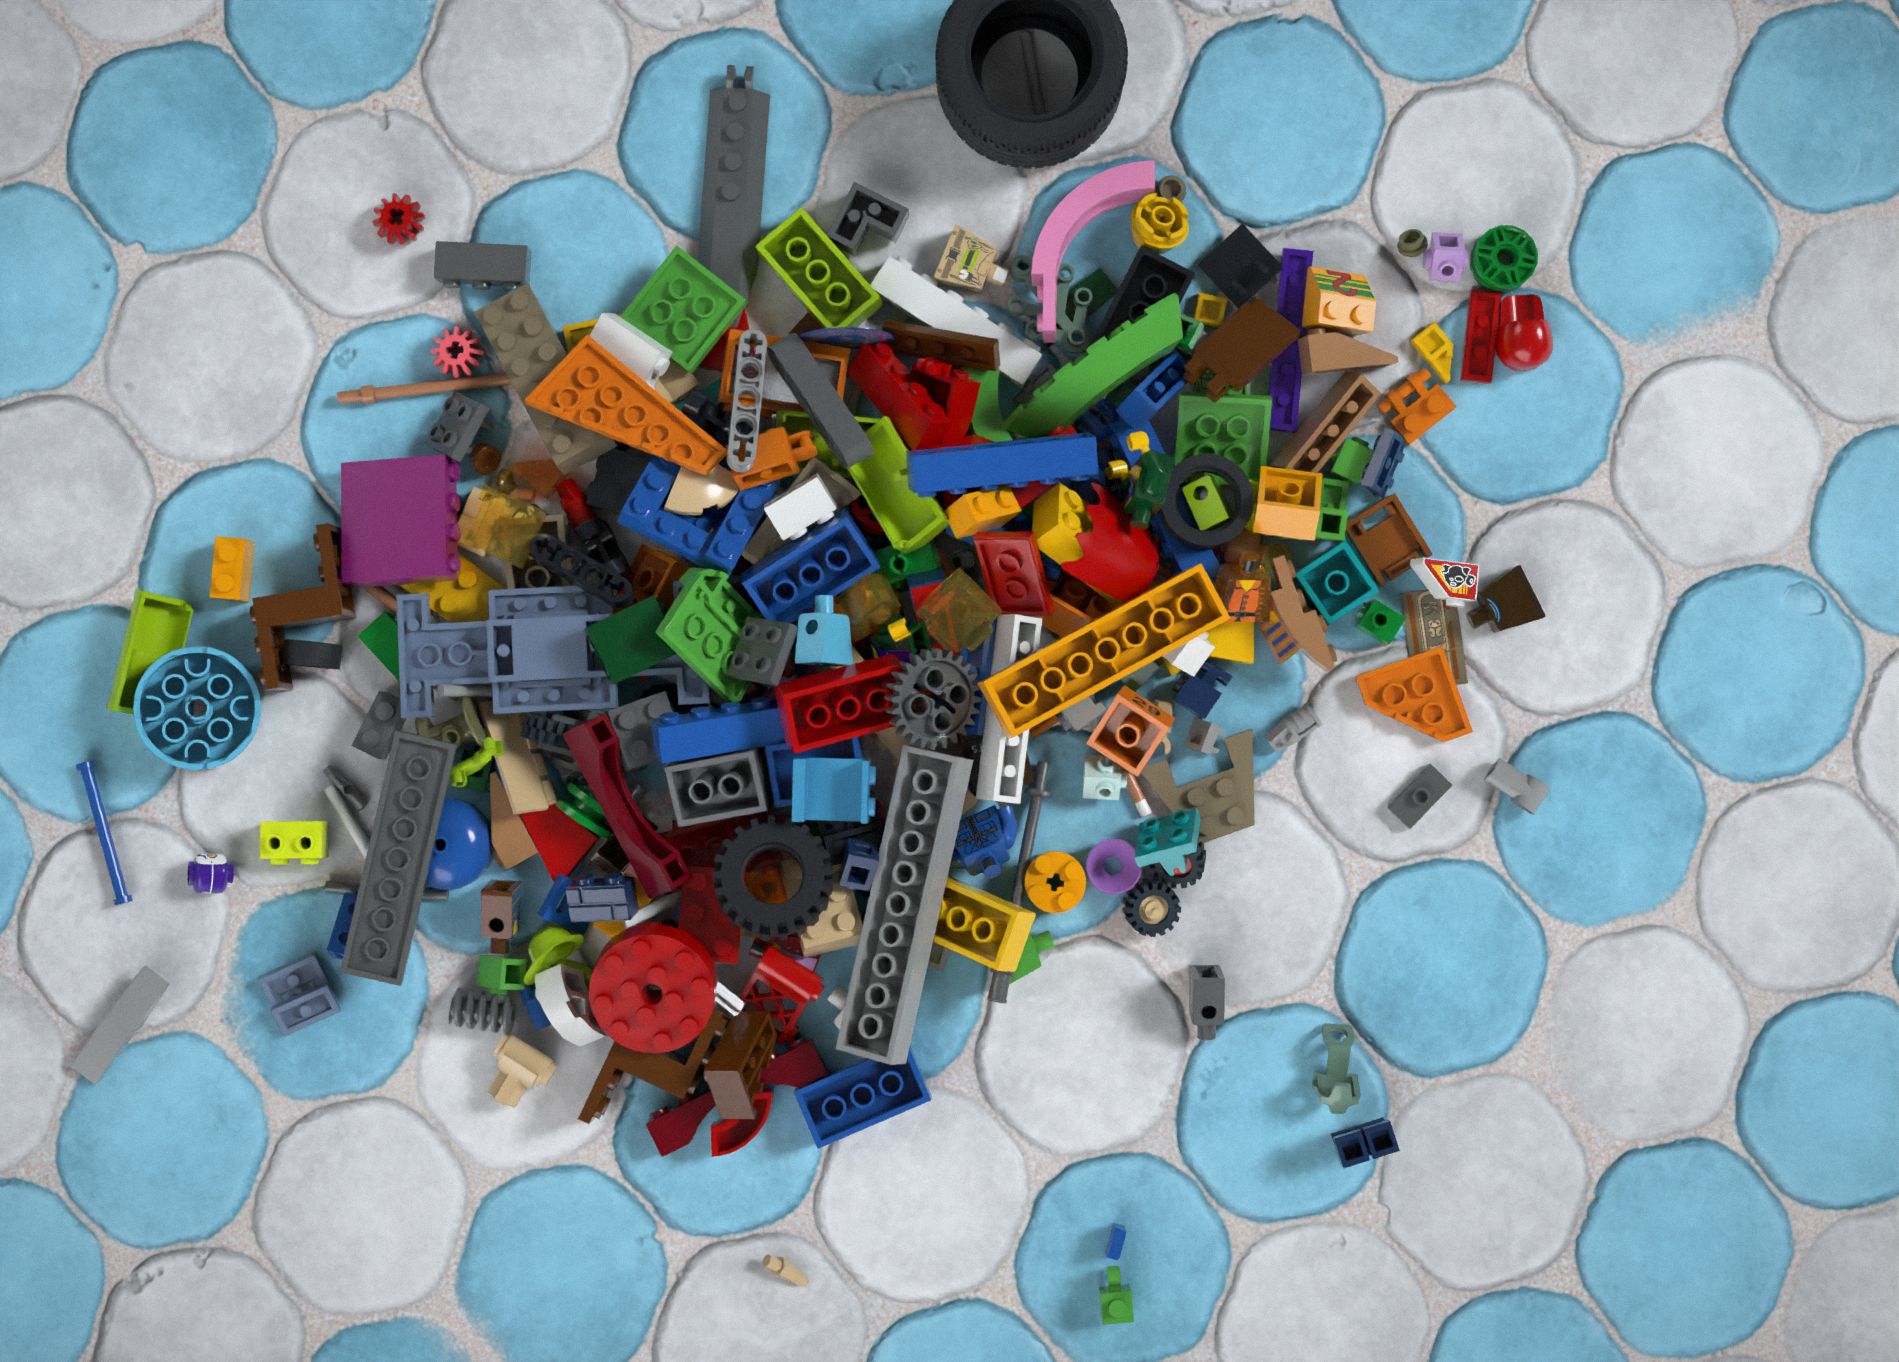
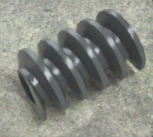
(482, 1012)

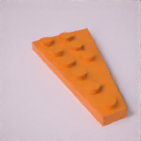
(610, 399)

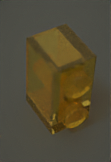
(867, 604)

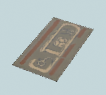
(1433, 625)

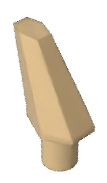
(783, 1268)

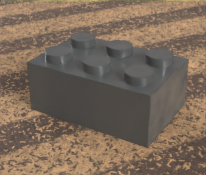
(719, 786)

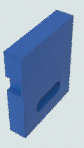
(561, 914)

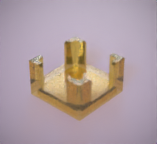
(504, 527)

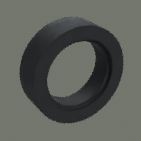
(1239, 484)

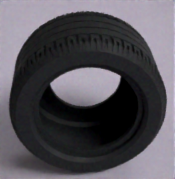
(1027, 141)

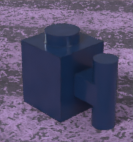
(1198, 694)

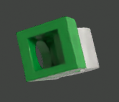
(1192, 335)

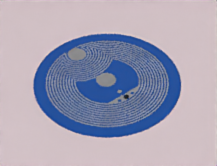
(847, 337)

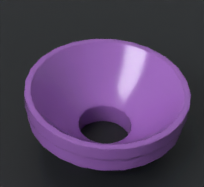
(1116, 883)

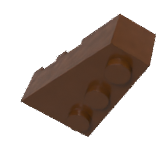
(738, 1063)

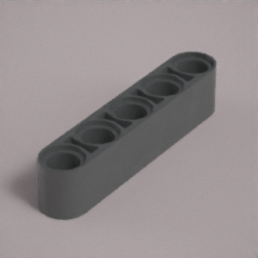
(820, 400)

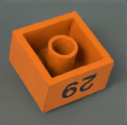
(1130, 730)

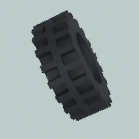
(779, 918)

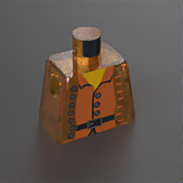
(1245, 589)

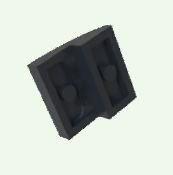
(835, 834)

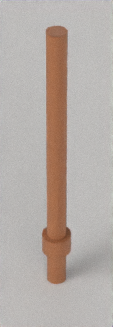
(370, 394)

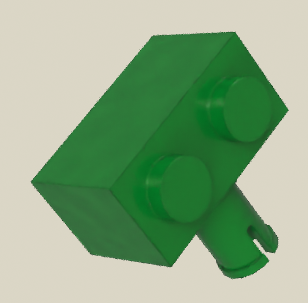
(898, 565)

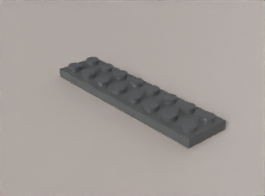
(398, 857)

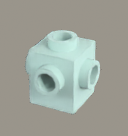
(1102, 778)

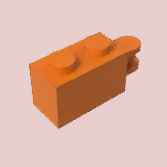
(775, 457)

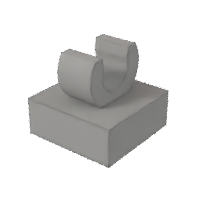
(1203, 736)

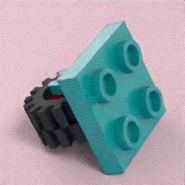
(1172, 847)

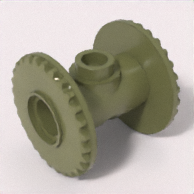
(457, 729)

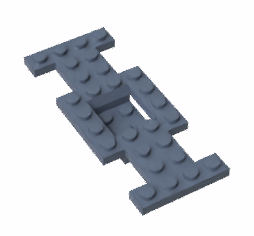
(527, 638)

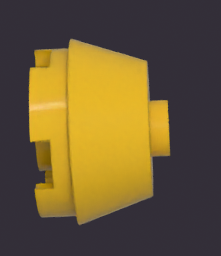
(1159, 223)

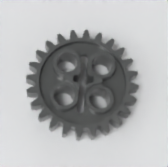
(919, 724)

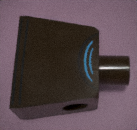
(1506, 602)

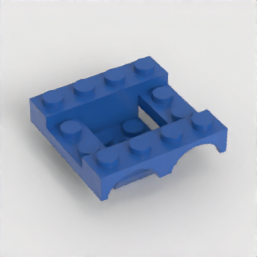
(709, 541)

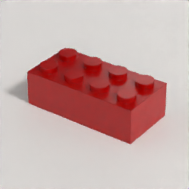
(837, 703)

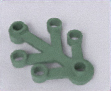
(1067, 327)

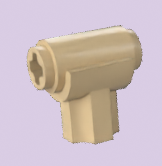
(519, 1068)

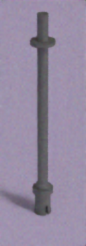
(1001, 979)

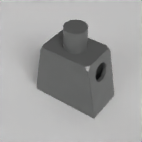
(1206, 989)

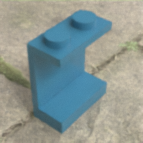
(832, 789)

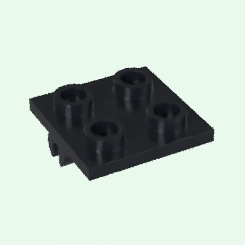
(1241, 266)

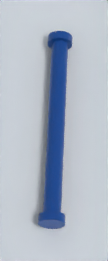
(104, 832)

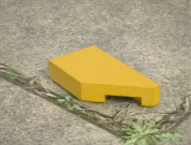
(1435, 350)

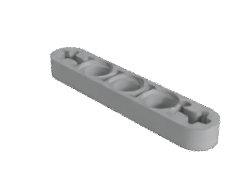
(742, 413)

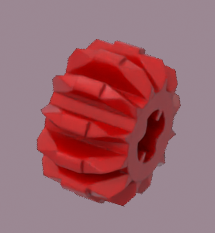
(388, 223)

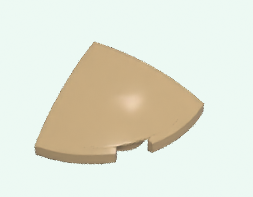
(696, 491)

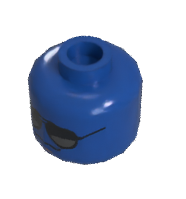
(1098, 420)

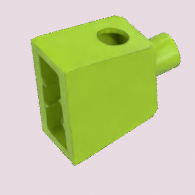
(1214, 509)

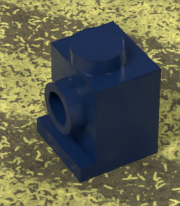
(858, 865)

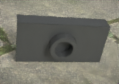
(1419, 796)

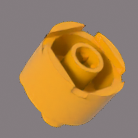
(1064, 896)

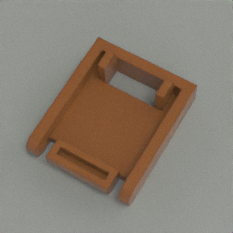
(1388, 544)

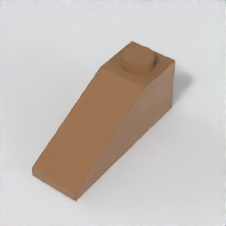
(1335, 352)
(509, 833)

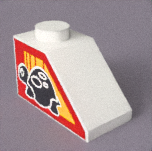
(1448, 579)

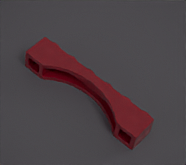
(598, 756)
(677, 1126)

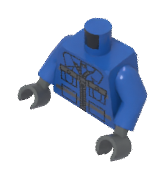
(985, 840)

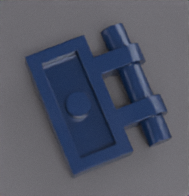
(1387, 454)

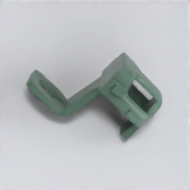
(1335, 1085)

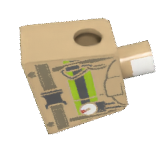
(969, 263)

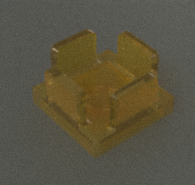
(958, 613)

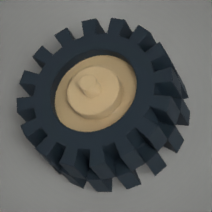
(1151, 907)

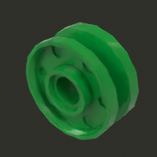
(1513, 243)
(585, 810)

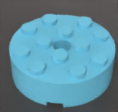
(193, 675)

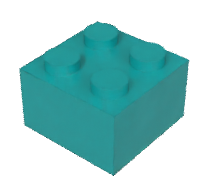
(1335, 583)

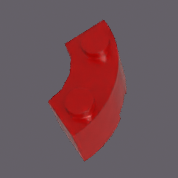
(733, 1134)

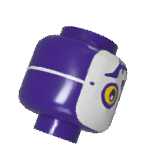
(209, 873)

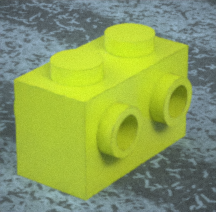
(294, 841)

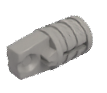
(1293, 728)

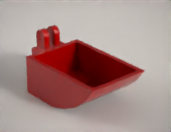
(951, 391)

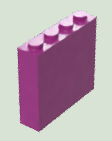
(399, 521)

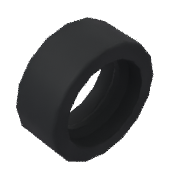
(311, 654)

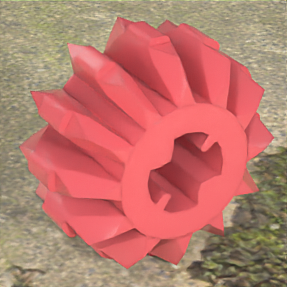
(463, 359)

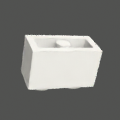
(801, 507)

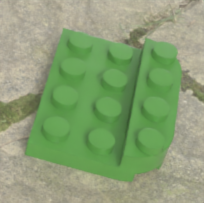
(706, 628)

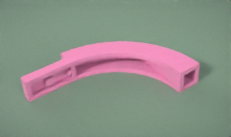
(1087, 201)

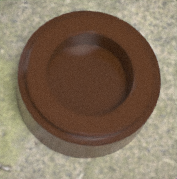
(484, 458)

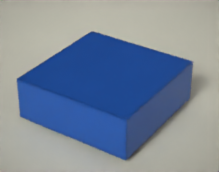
(1116, 1241)

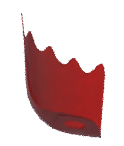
(1115, 554)

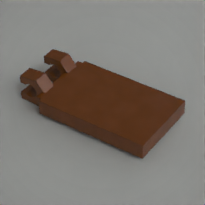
(1240, 348)

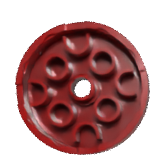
(647, 1017)

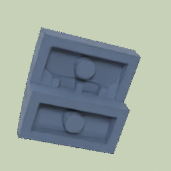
(299, 993)

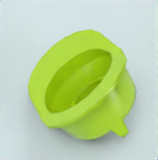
(548, 947)

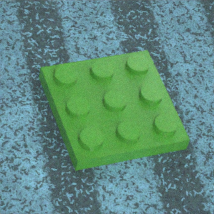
(684, 308)
(1231, 428)

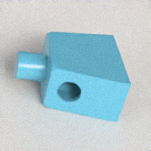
(824, 636)

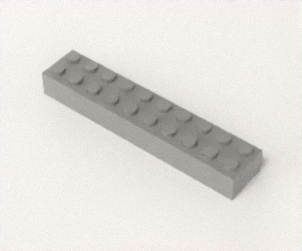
(904, 905)

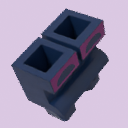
(1365, 1140)

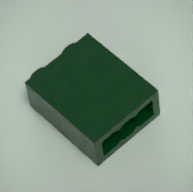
(628, 640)

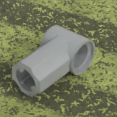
(1523, 789)

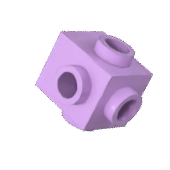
(1445, 257)

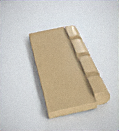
(517, 766)

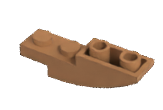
(1303, 628)

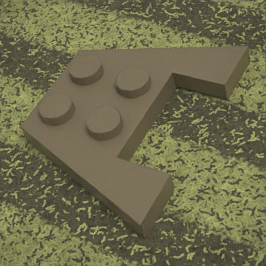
(1221, 799)

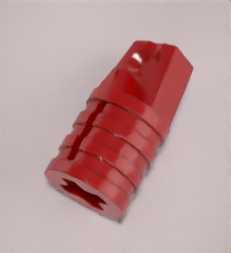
(574, 503)

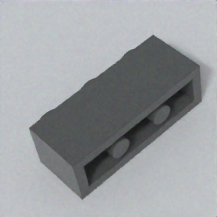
(482, 265)

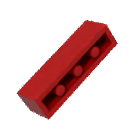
(899, 396)

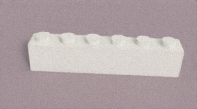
(934, 308)
(1003, 757)

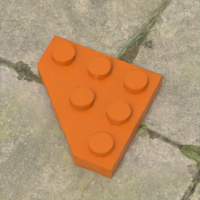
(1418, 694)

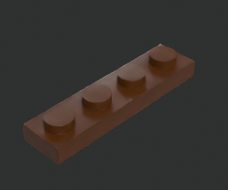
(943, 345)

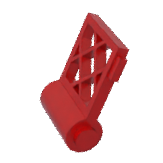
(786, 980)

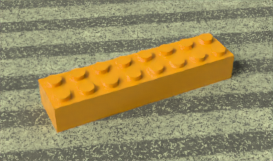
(1103, 650)

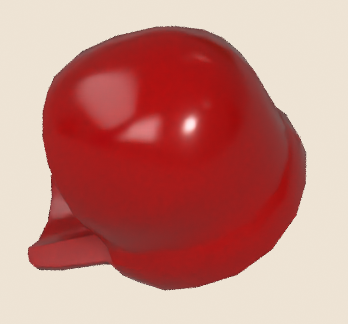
(1523, 334)

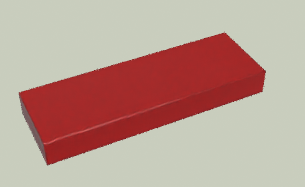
(1480, 336)

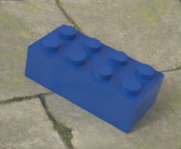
(815, 564)
(860, 1097)

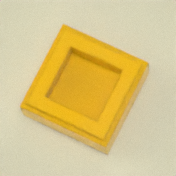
(1210, 310)

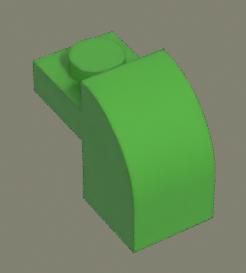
(1332, 514)

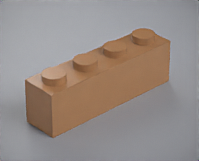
(1328, 424)

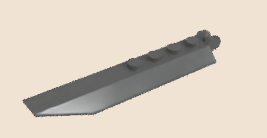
(734, 183)

